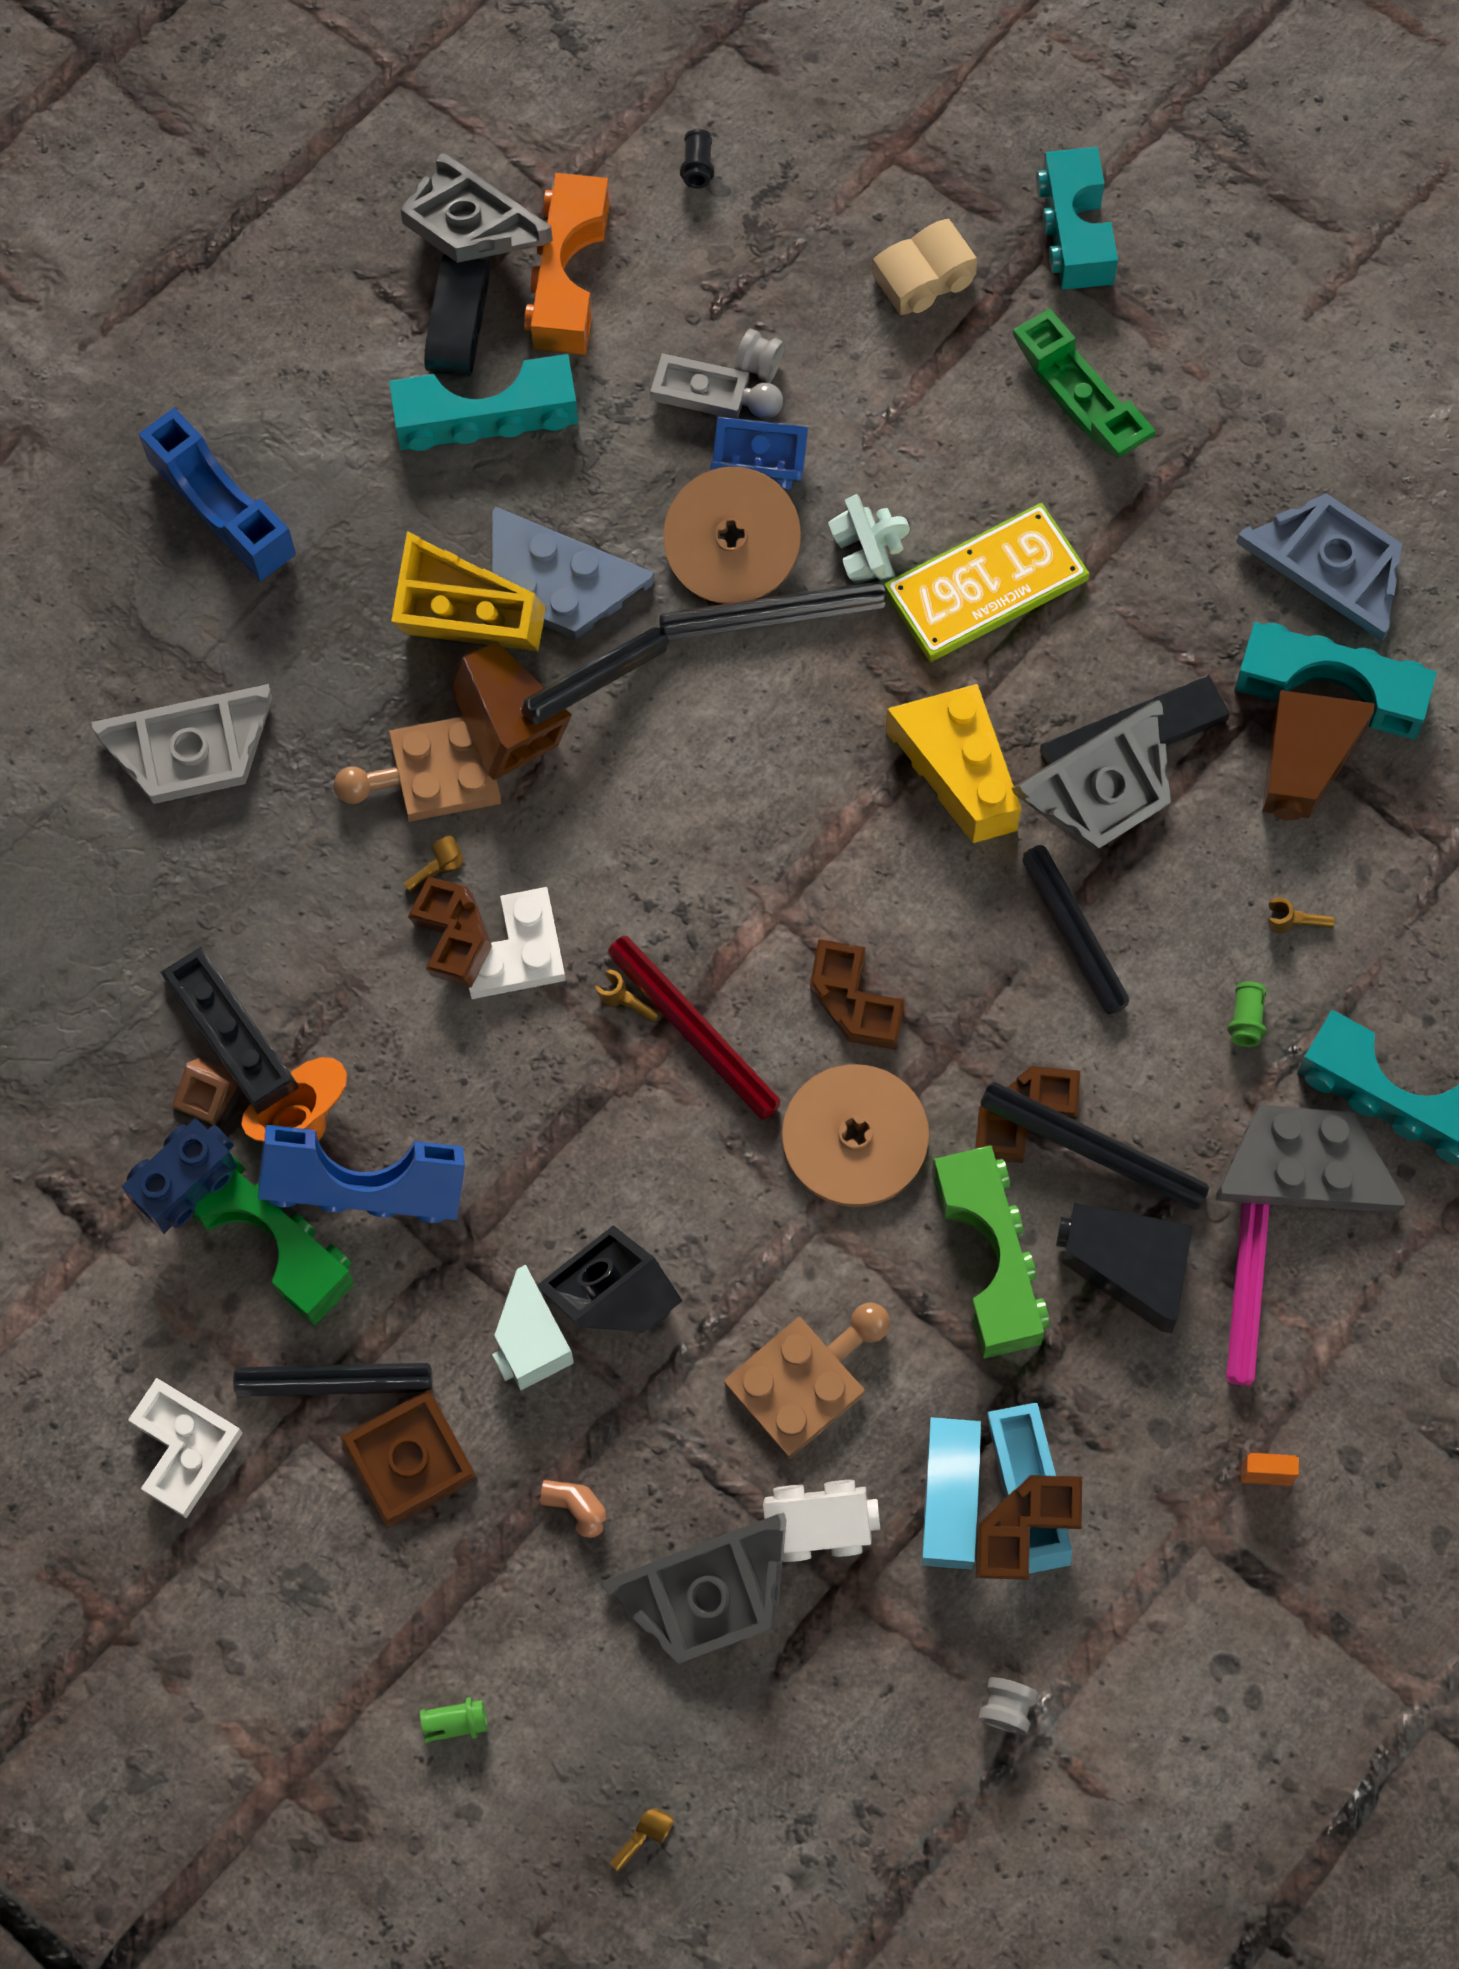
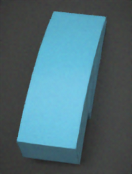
(1020, 1452)
(951, 1493)

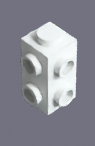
(826, 1519)

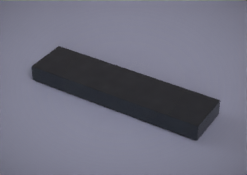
(1185, 713)
(229, 1030)

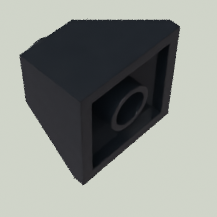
(612, 1286)

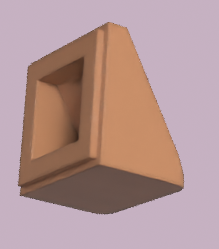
(204, 1091)

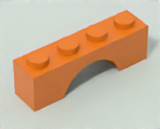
(561, 309)

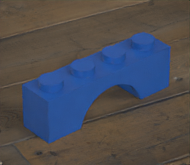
(239, 521)
(419, 1184)

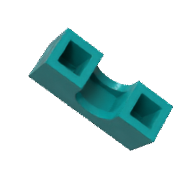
(1081, 250)

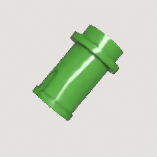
(1247, 1024)
(454, 1720)

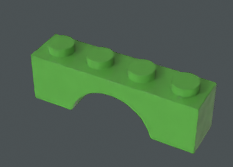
(973, 1193)

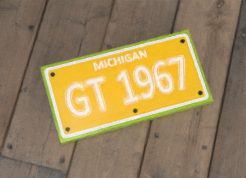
(986, 582)

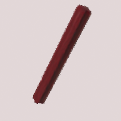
(694, 1027)

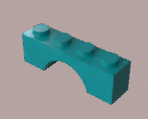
(535, 401)
(1286, 659)
(1346, 1064)

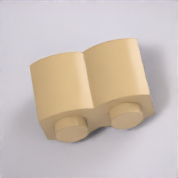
(925, 267)

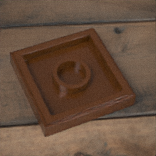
(408, 1458)

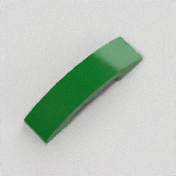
(1078, 388)

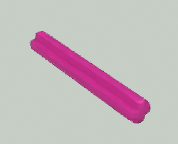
(1247, 1294)

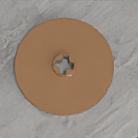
(704, 512)
(843, 1170)

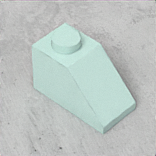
(528, 1335)

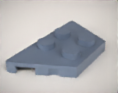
(1333, 558)
(565, 574)

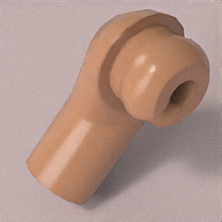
(579, 1501)

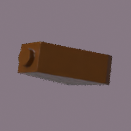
(490, 698)
(1308, 749)

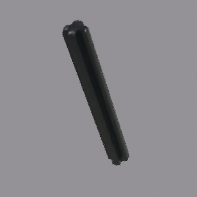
(773, 610)
(1094, 1145)

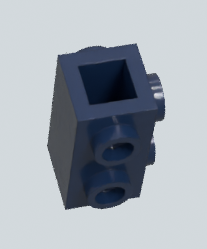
(181, 1174)

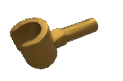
(447, 859)
(1295, 917)
(622, 996)
(652, 1824)

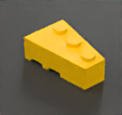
(461, 602)
(960, 758)

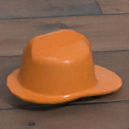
(320, 1087)

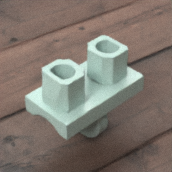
(859, 524)

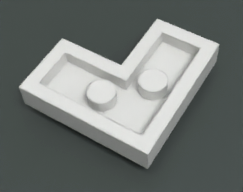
(529, 955)
(195, 1442)

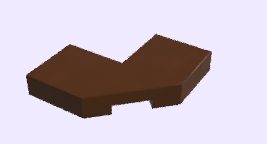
(464, 940)
(859, 1015)
(1046, 1085)
(1005, 1531)

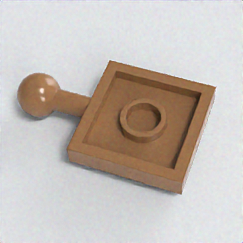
(433, 767)
(799, 1383)

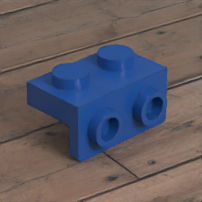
(761, 446)

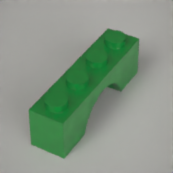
(306, 1273)

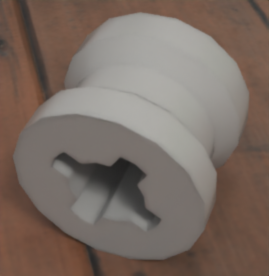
(759, 355)
(1008, 1705)

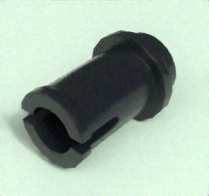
(696, 168)

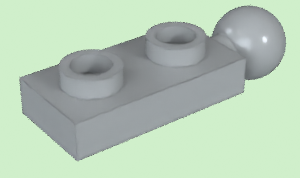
(712, 389)

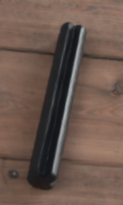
(594, 675)
(1075, 929)
(332, 1379)

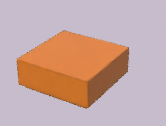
(1270, 1469)

